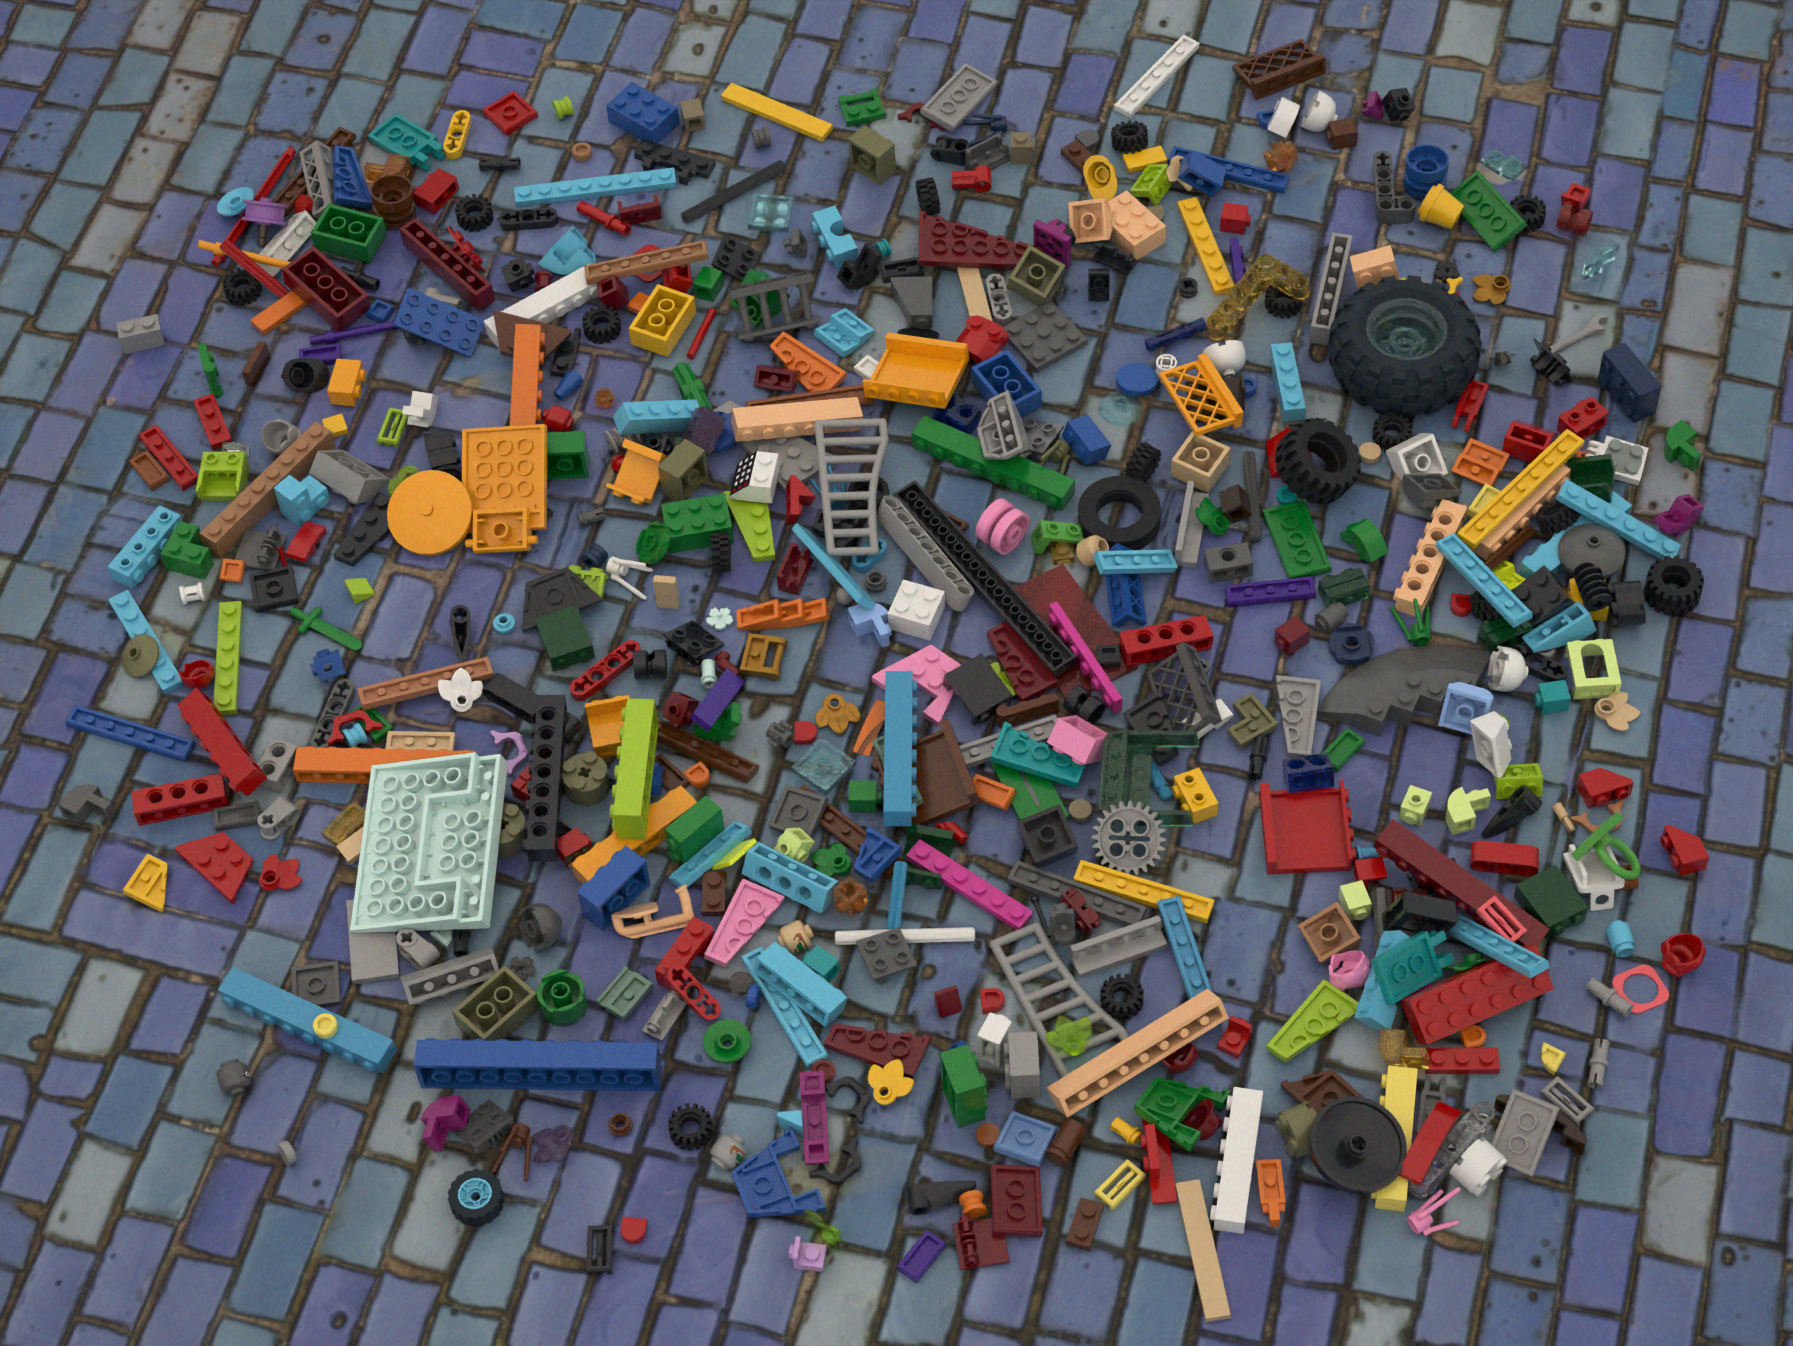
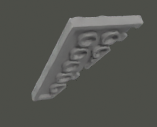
(795, 454)

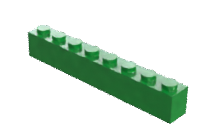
(1015, 473)

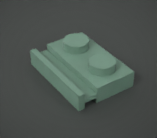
(624, 993)

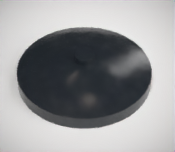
(1357, 1145)

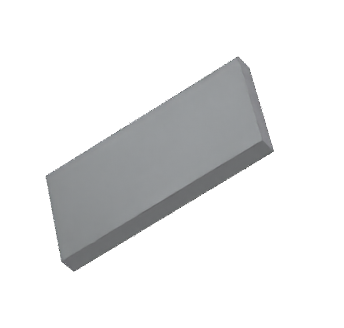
(958, 97)
(372, 954)

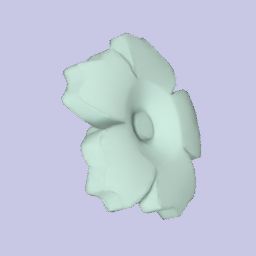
(719, 619)

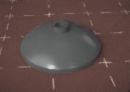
(1577, 548)

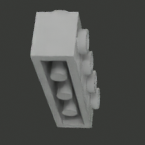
(449, 976)

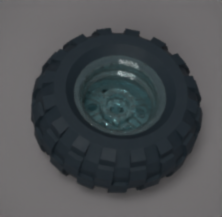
(1404, 346)

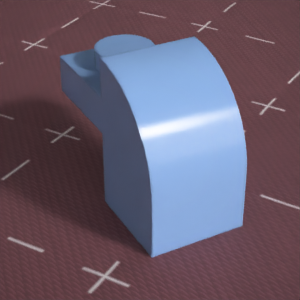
(870, 620)

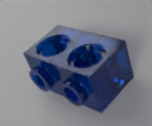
(958, 414)
(1308, 773)

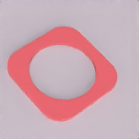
(1646, 970)

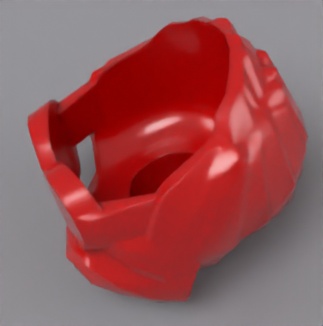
(1682, 954)

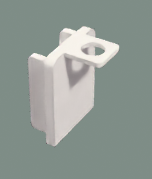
(1593, 876)

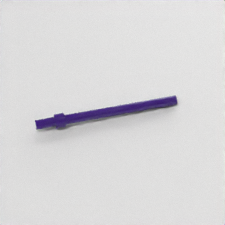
(331, 336)

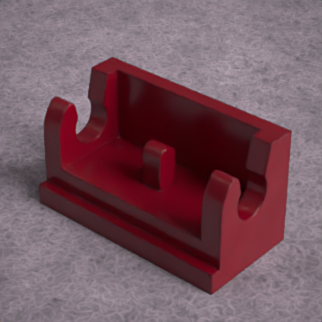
(640, 212)
(794, 570)

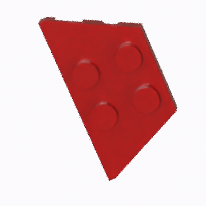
(218, 862)

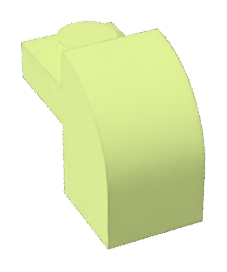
(1461, 809)

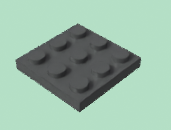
(1044, 336)

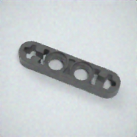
(329, 715)

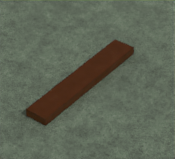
(297, 185)
(706, 752)
(846, 831)

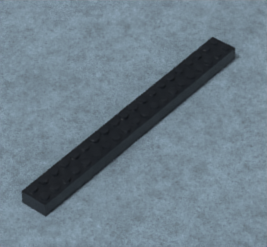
(987, 580)

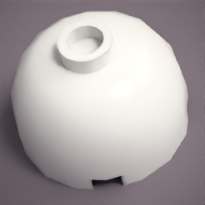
(1319, 113)
(1227, 358)
(1507, 669)

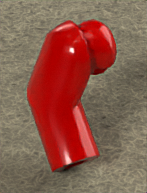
(959, 834)

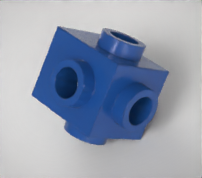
(325, 657)

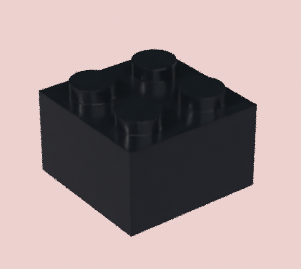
(1543, 595)
(1047, 836)

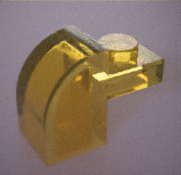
(1396, 1050)

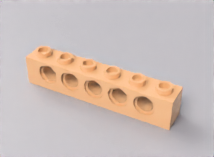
(1429, 561)

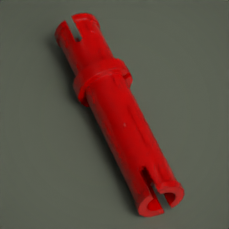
(610, 222)

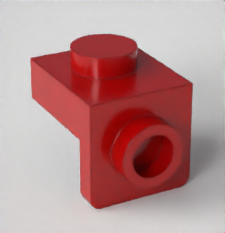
(1576, 195)

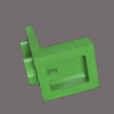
(1054, 531)

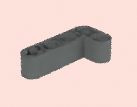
(1388, 207)

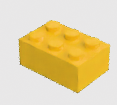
(662, 320)

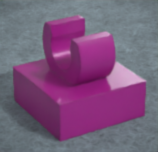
(1373, 106)

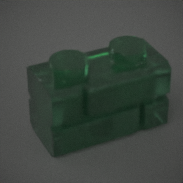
(1344, 587)

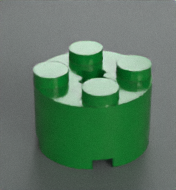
(562, 997)

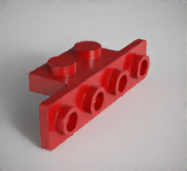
(1158, 1164)

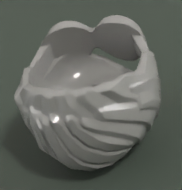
(279, 435)

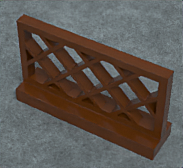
(1283, 75)

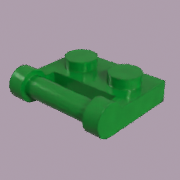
(861, 112)
(210, 370)

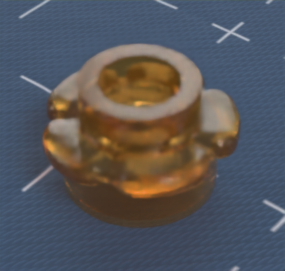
(604, 398)

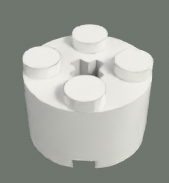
(1478, 1166)

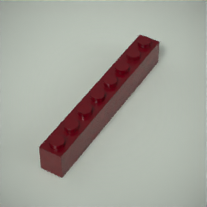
(1450, 879)

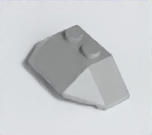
(1002, 429)

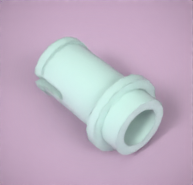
(708, 673)

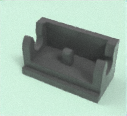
(987, 153)

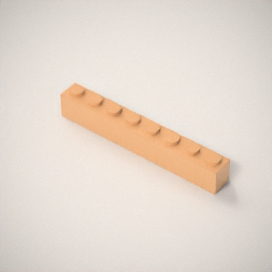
(1137, 1052)

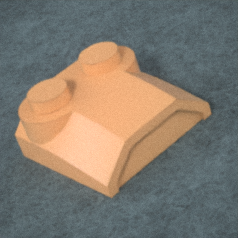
(1090, 220)

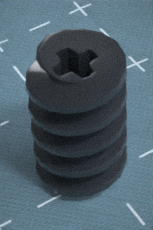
(1592, 586)

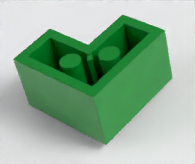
(185, 552)

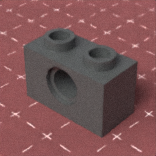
(1228, 562)

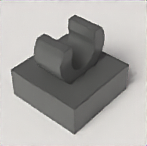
(796, 243)

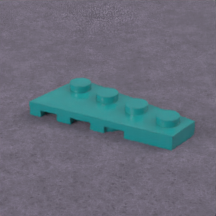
(1024, 754)

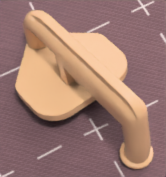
(653, 926)

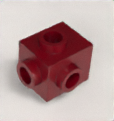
(679, 709)

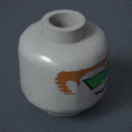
(728, 1151)

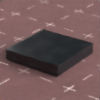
(274, 588)

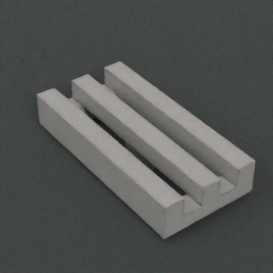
(1564, 1100)

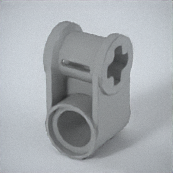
(278, 816)
(416, 949)

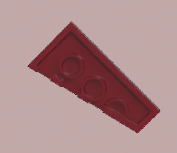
(879, 1046)

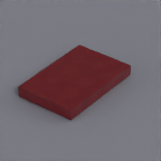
(1016, 1200)

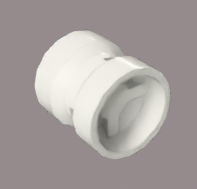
(1165, 362)

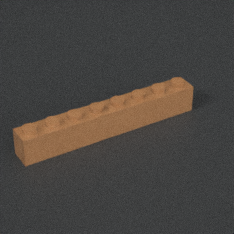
(260, 496)

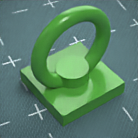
(1600, 839)

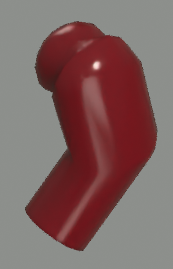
(722, 661)

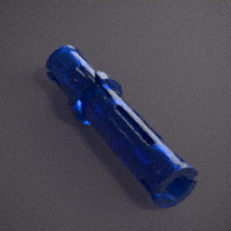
(1183, 331)

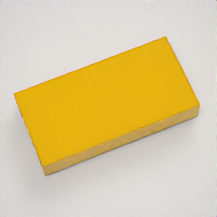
(1140, 160)

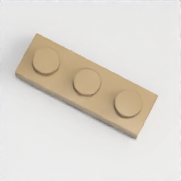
(421, 740)

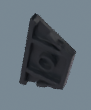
(554, 593)

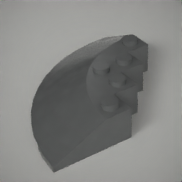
(1401, 684)

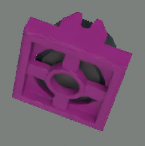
(1055, 240)

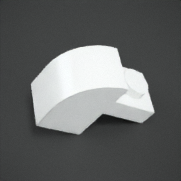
(1283, 117)
(422, 409)

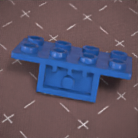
(439, 322)

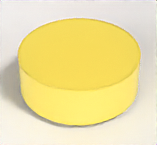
(325, 1025)

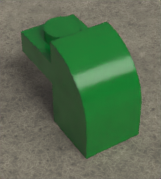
(1680, 445)
(1366, 539)
(724, 727)

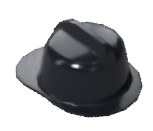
(305, 375)

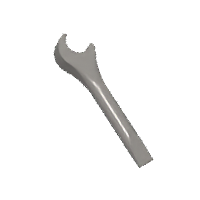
(1591, 328)

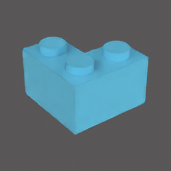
(301, 499)

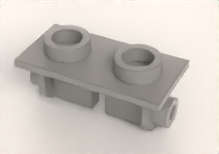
(664, 1016)

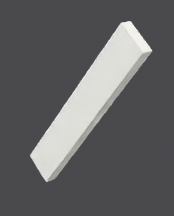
(1156, 76)

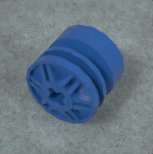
(1425, 167)

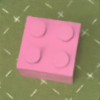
(1078, 739)

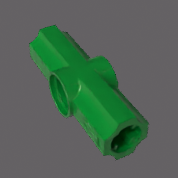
(689, 385)

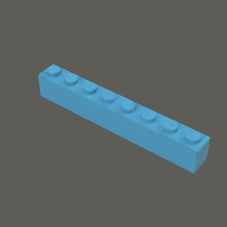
(898, 748)
(297, 1017)

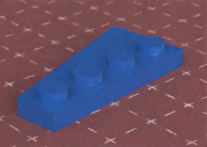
(348, 179)

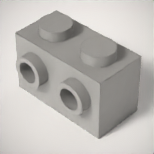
(140, 334)

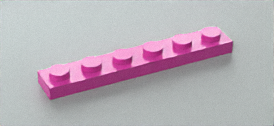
(1088, 663)
(970, 885)

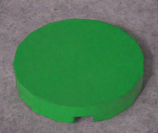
(653, 543)

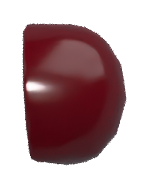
(1181, 1059)

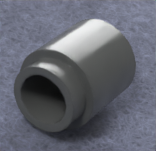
(1331, 617)

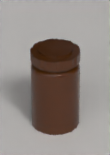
(1065, 1142)

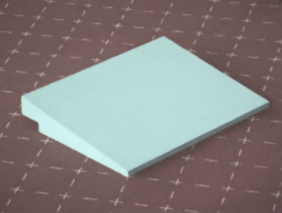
(430, 844)

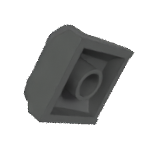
(1428, 489)

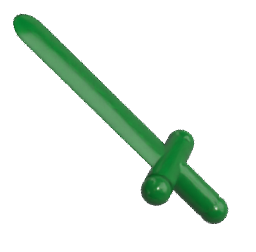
(325, 628)

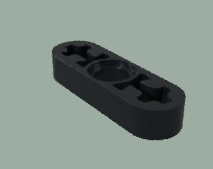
(513, 215)
(1540, 673)

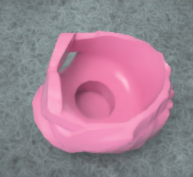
(1353, 970)

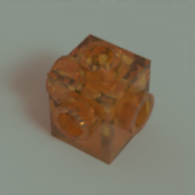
(1281, 156)
(850, 896)

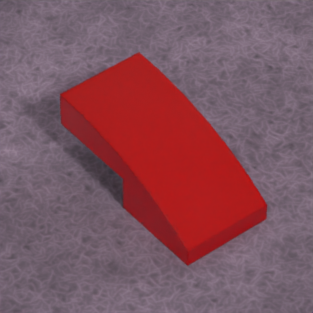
(305, 541)

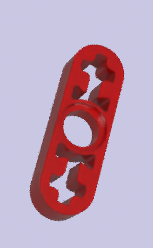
(702, 992)

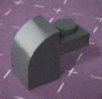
(84, 800)

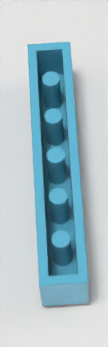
(1548, 553)

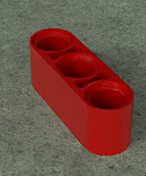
(1504, 858)

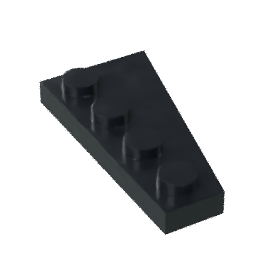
(366, 532)

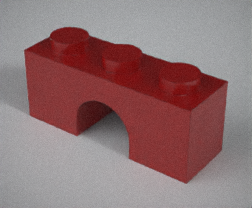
(690, 943)

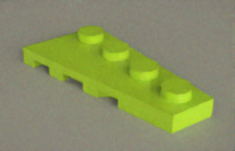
(755, 527)
(1314, 1019)

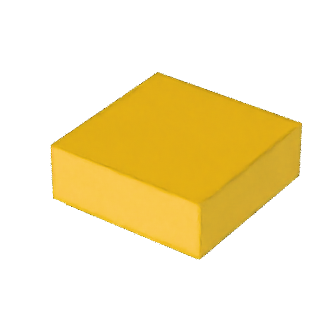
(336, 425)

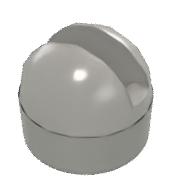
(843, 596)

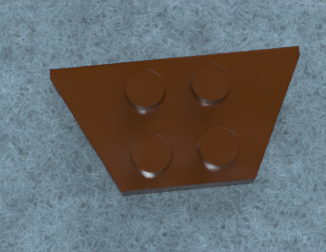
(505, 331)
(1319, 1089)

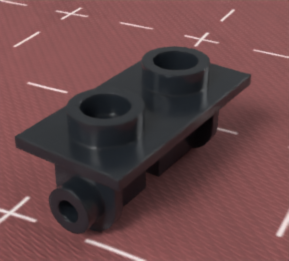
(1114, 258)

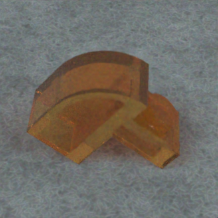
(395, 165)

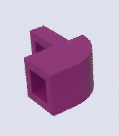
(1680, 516)
(443, 1116)

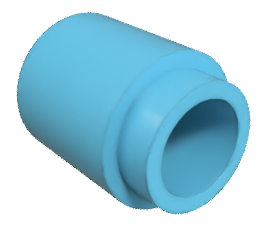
(1620, 938)

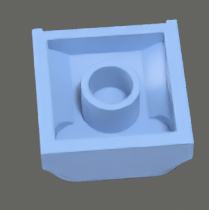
(1463, 704)

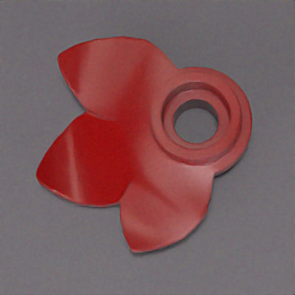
(281, 872)

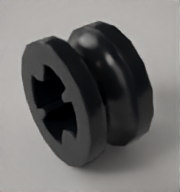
(1188, 282)

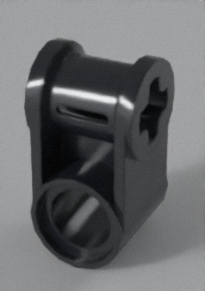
(951, 150)

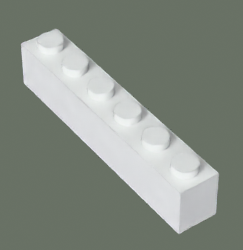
(550, 301)
(1237, 1161)

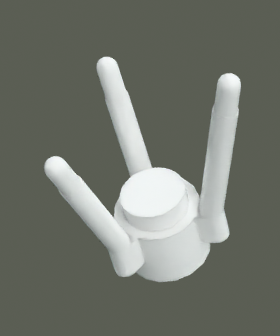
(619, 567)

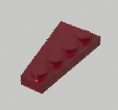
(1022, 667)

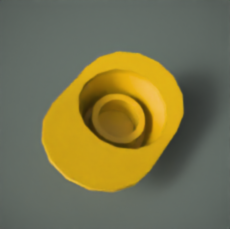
(1100, 177)

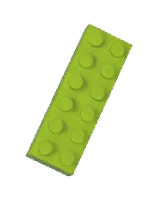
(634, 769)

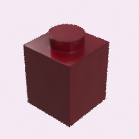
(613, 292)
(1291, 635)

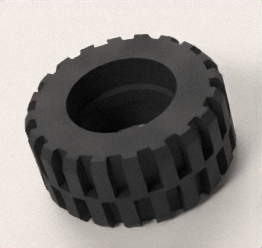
(1304, 475)

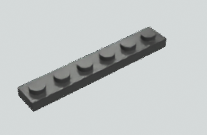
(1052, 885)

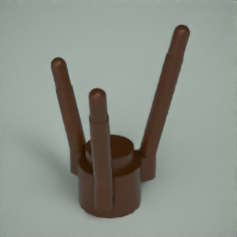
(517, 1138)

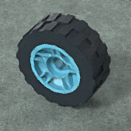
(463, 1193)

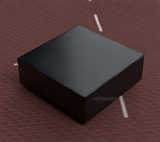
(1109, 656)

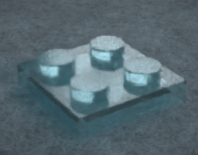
(770, 213)
(823, 766)

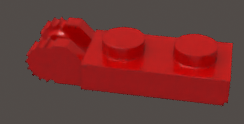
(1470, 404)

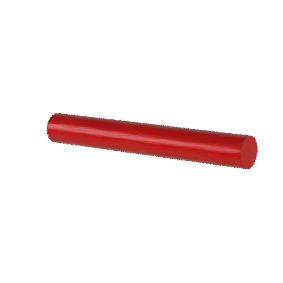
(701, 333)

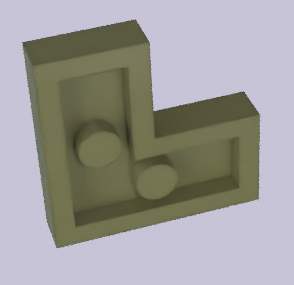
(1255, 721)

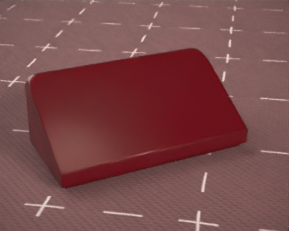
(776, 378)

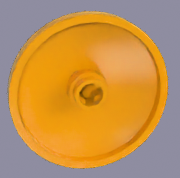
(430, 513)

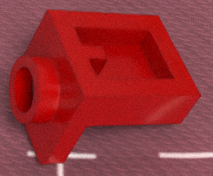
(1235, 1037)

